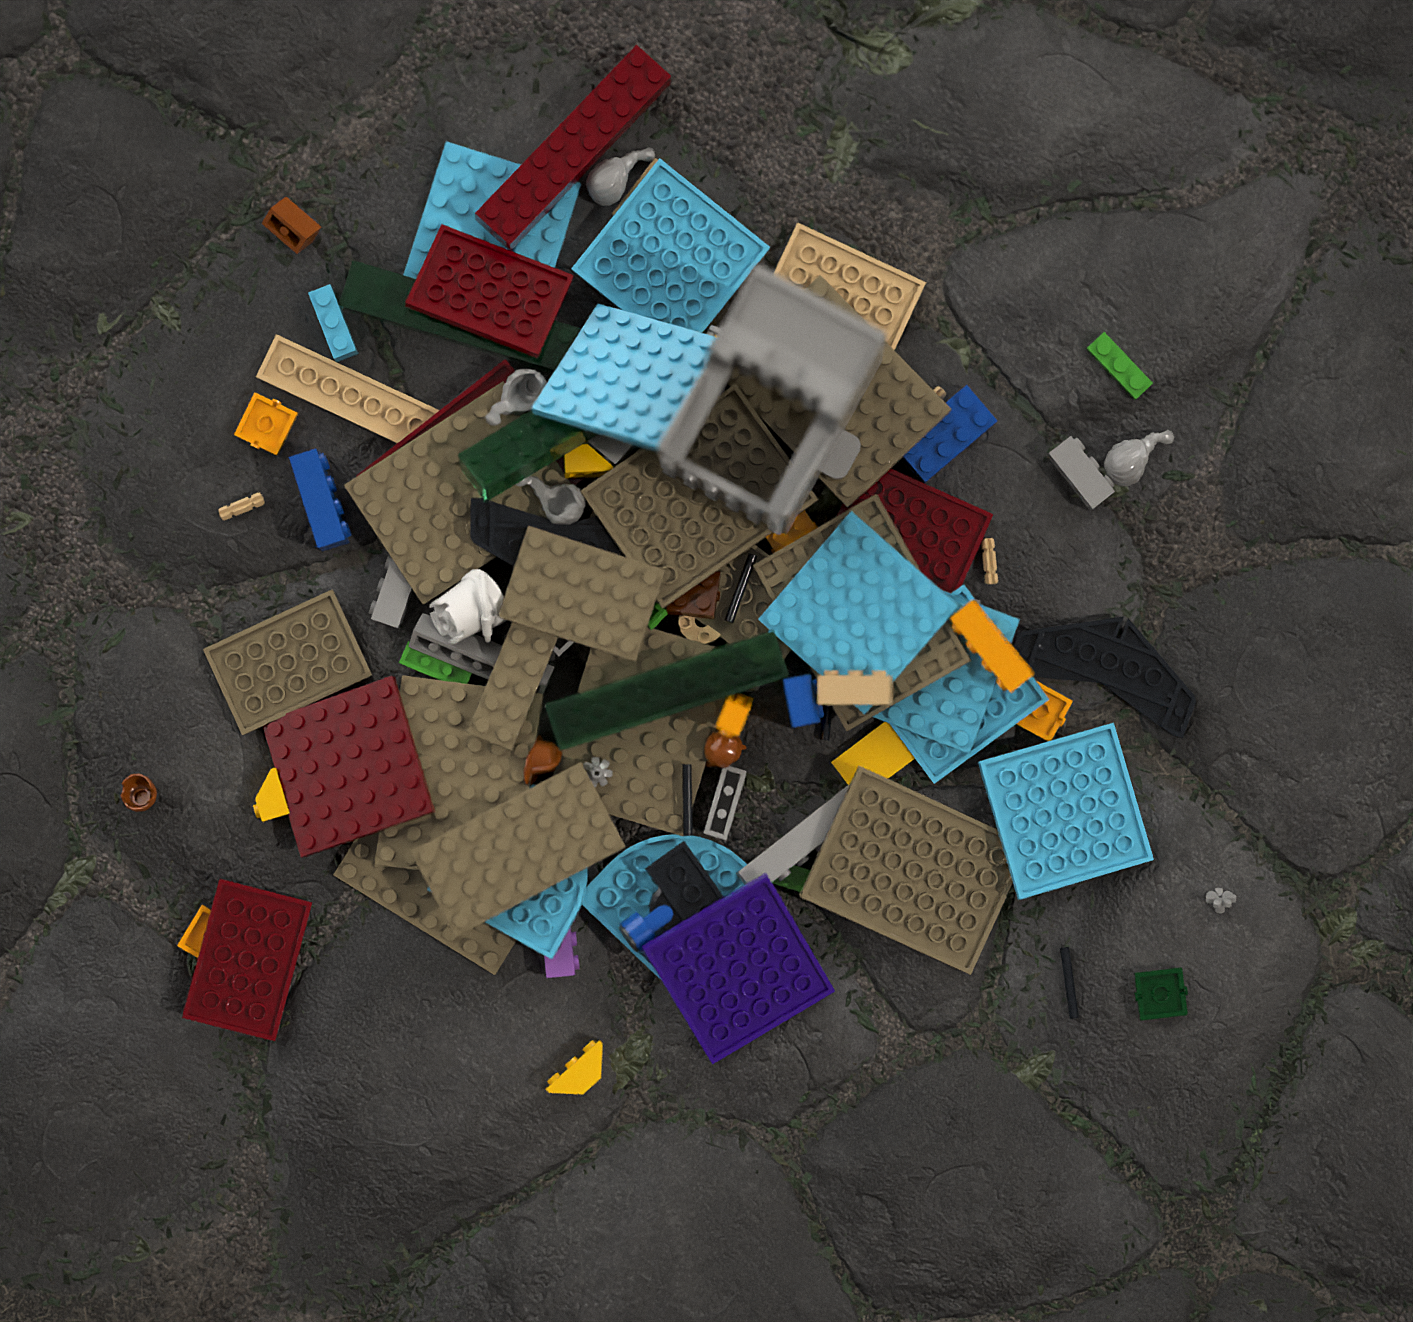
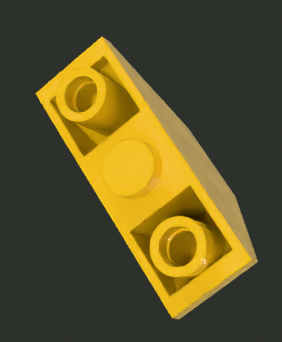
(580, 1072)

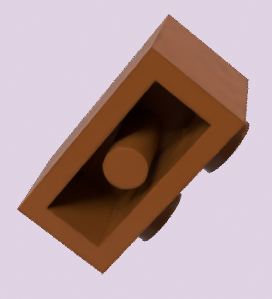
(291, 225)

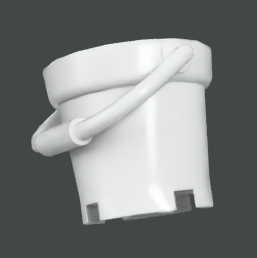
(469, 608)

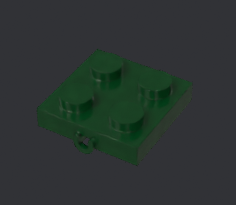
(1160, 993)

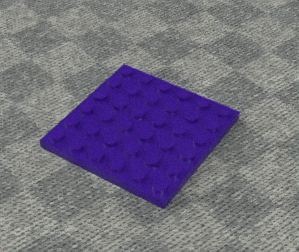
(738, 968)

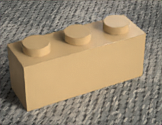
(855, 688)

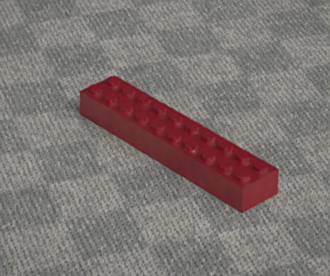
(573, 148)

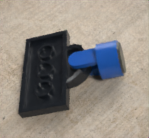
(681, 893)

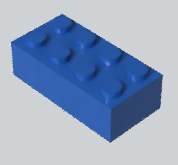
(950, 436)
(319, 500)

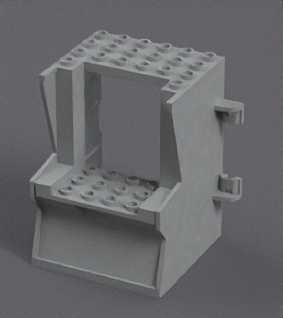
(810, 355)

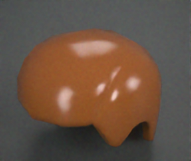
(720, 749)
(138, 792)

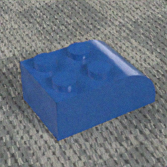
(801, 701)

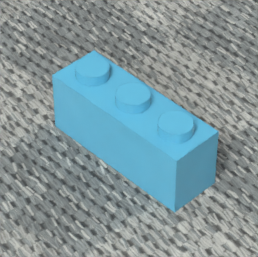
(333, 323)

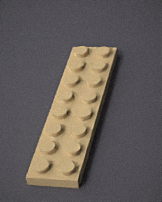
(342, 390)

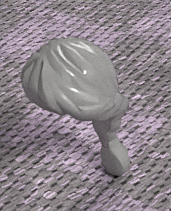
(609, 177)
(518, 395)
(1128, 459)
(560, 502)

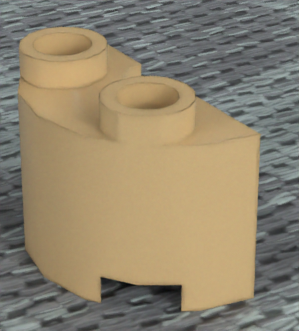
(689, 630)

